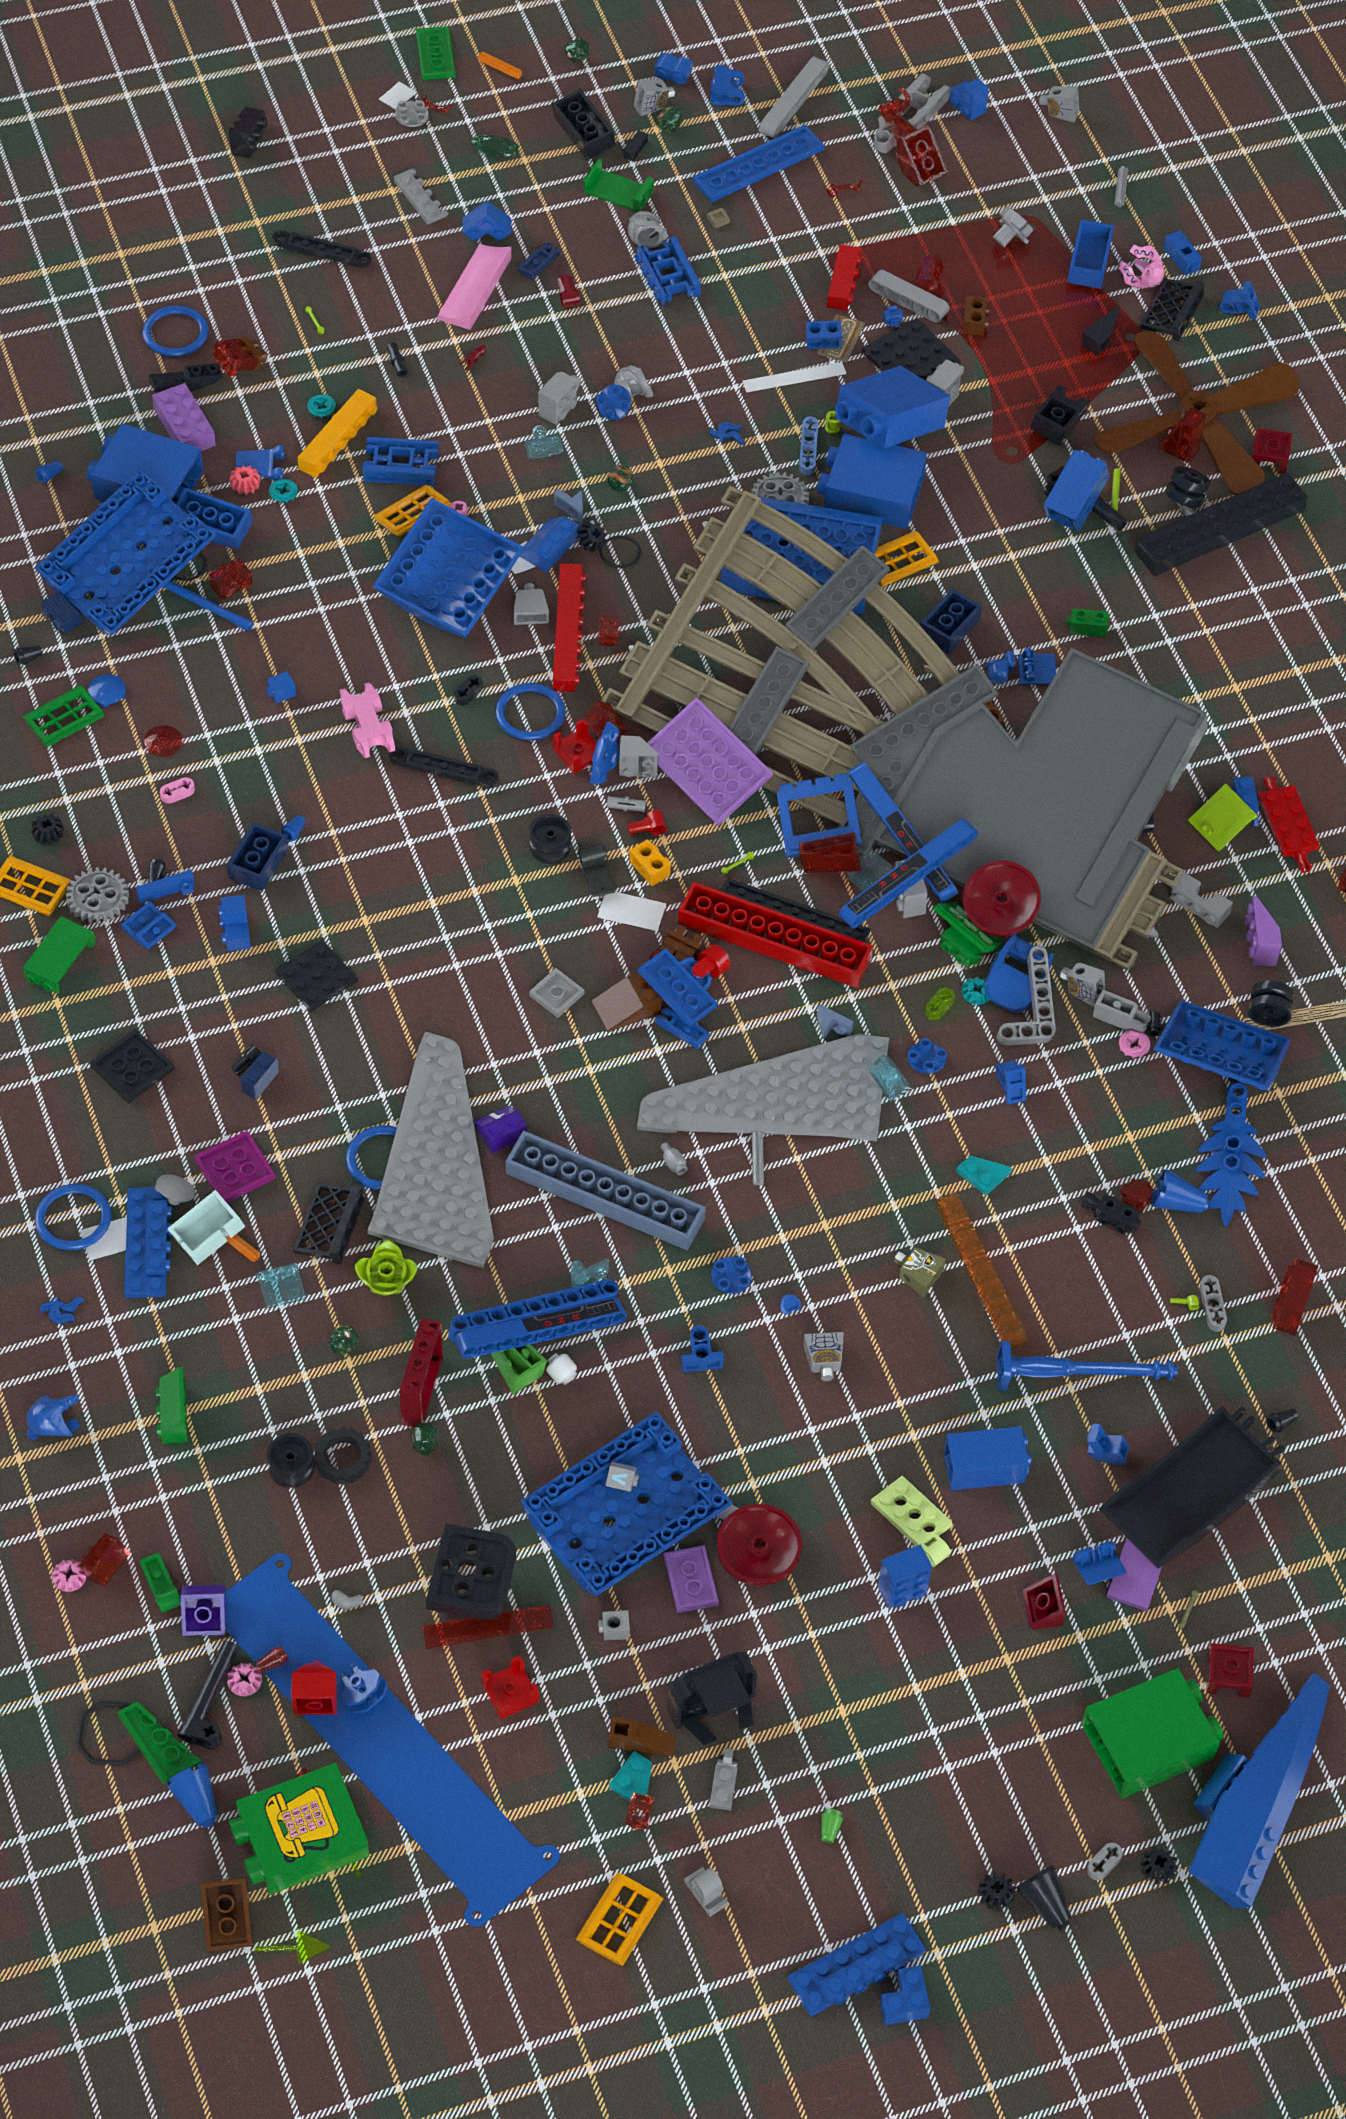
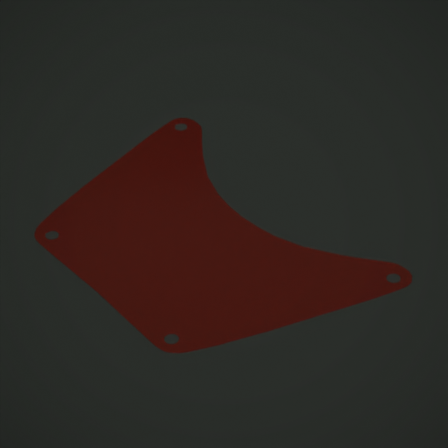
(1032, 317)

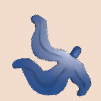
(722, 433)
(55, 1306)

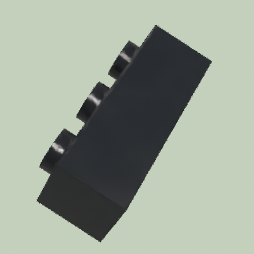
(635, 145)

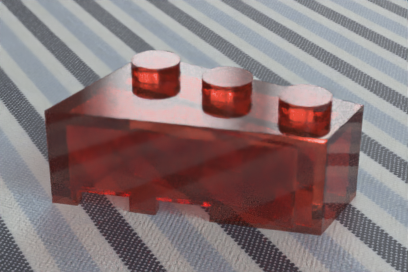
(1186, 436)
(831, 854)

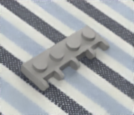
(418, 197)

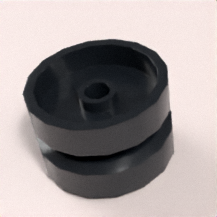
(1188, 486)
(550, 838)
(1271, 1003)
(290, 1460)

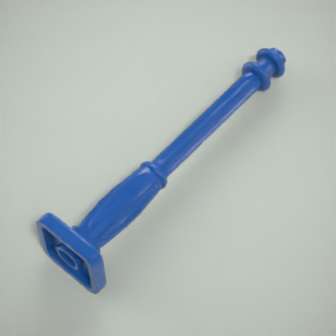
(1053, 1367)

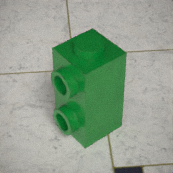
(1088, 622)
(960, 947)

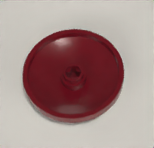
(1002, 898)
(759, 1544)

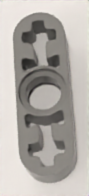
(1215, 1295)

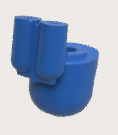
(999, 669)

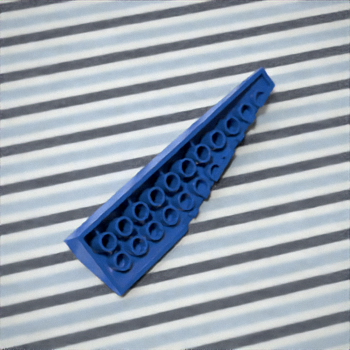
(1259, 1802)

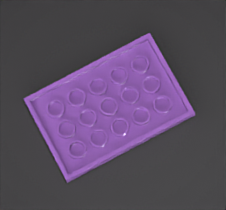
(708, 761)

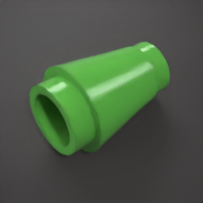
(830, 1825)

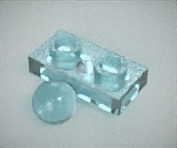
(542, 445)

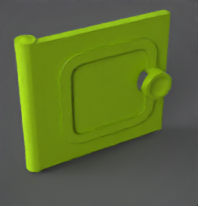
(1226, 816)

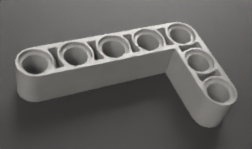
(1038, 1003)

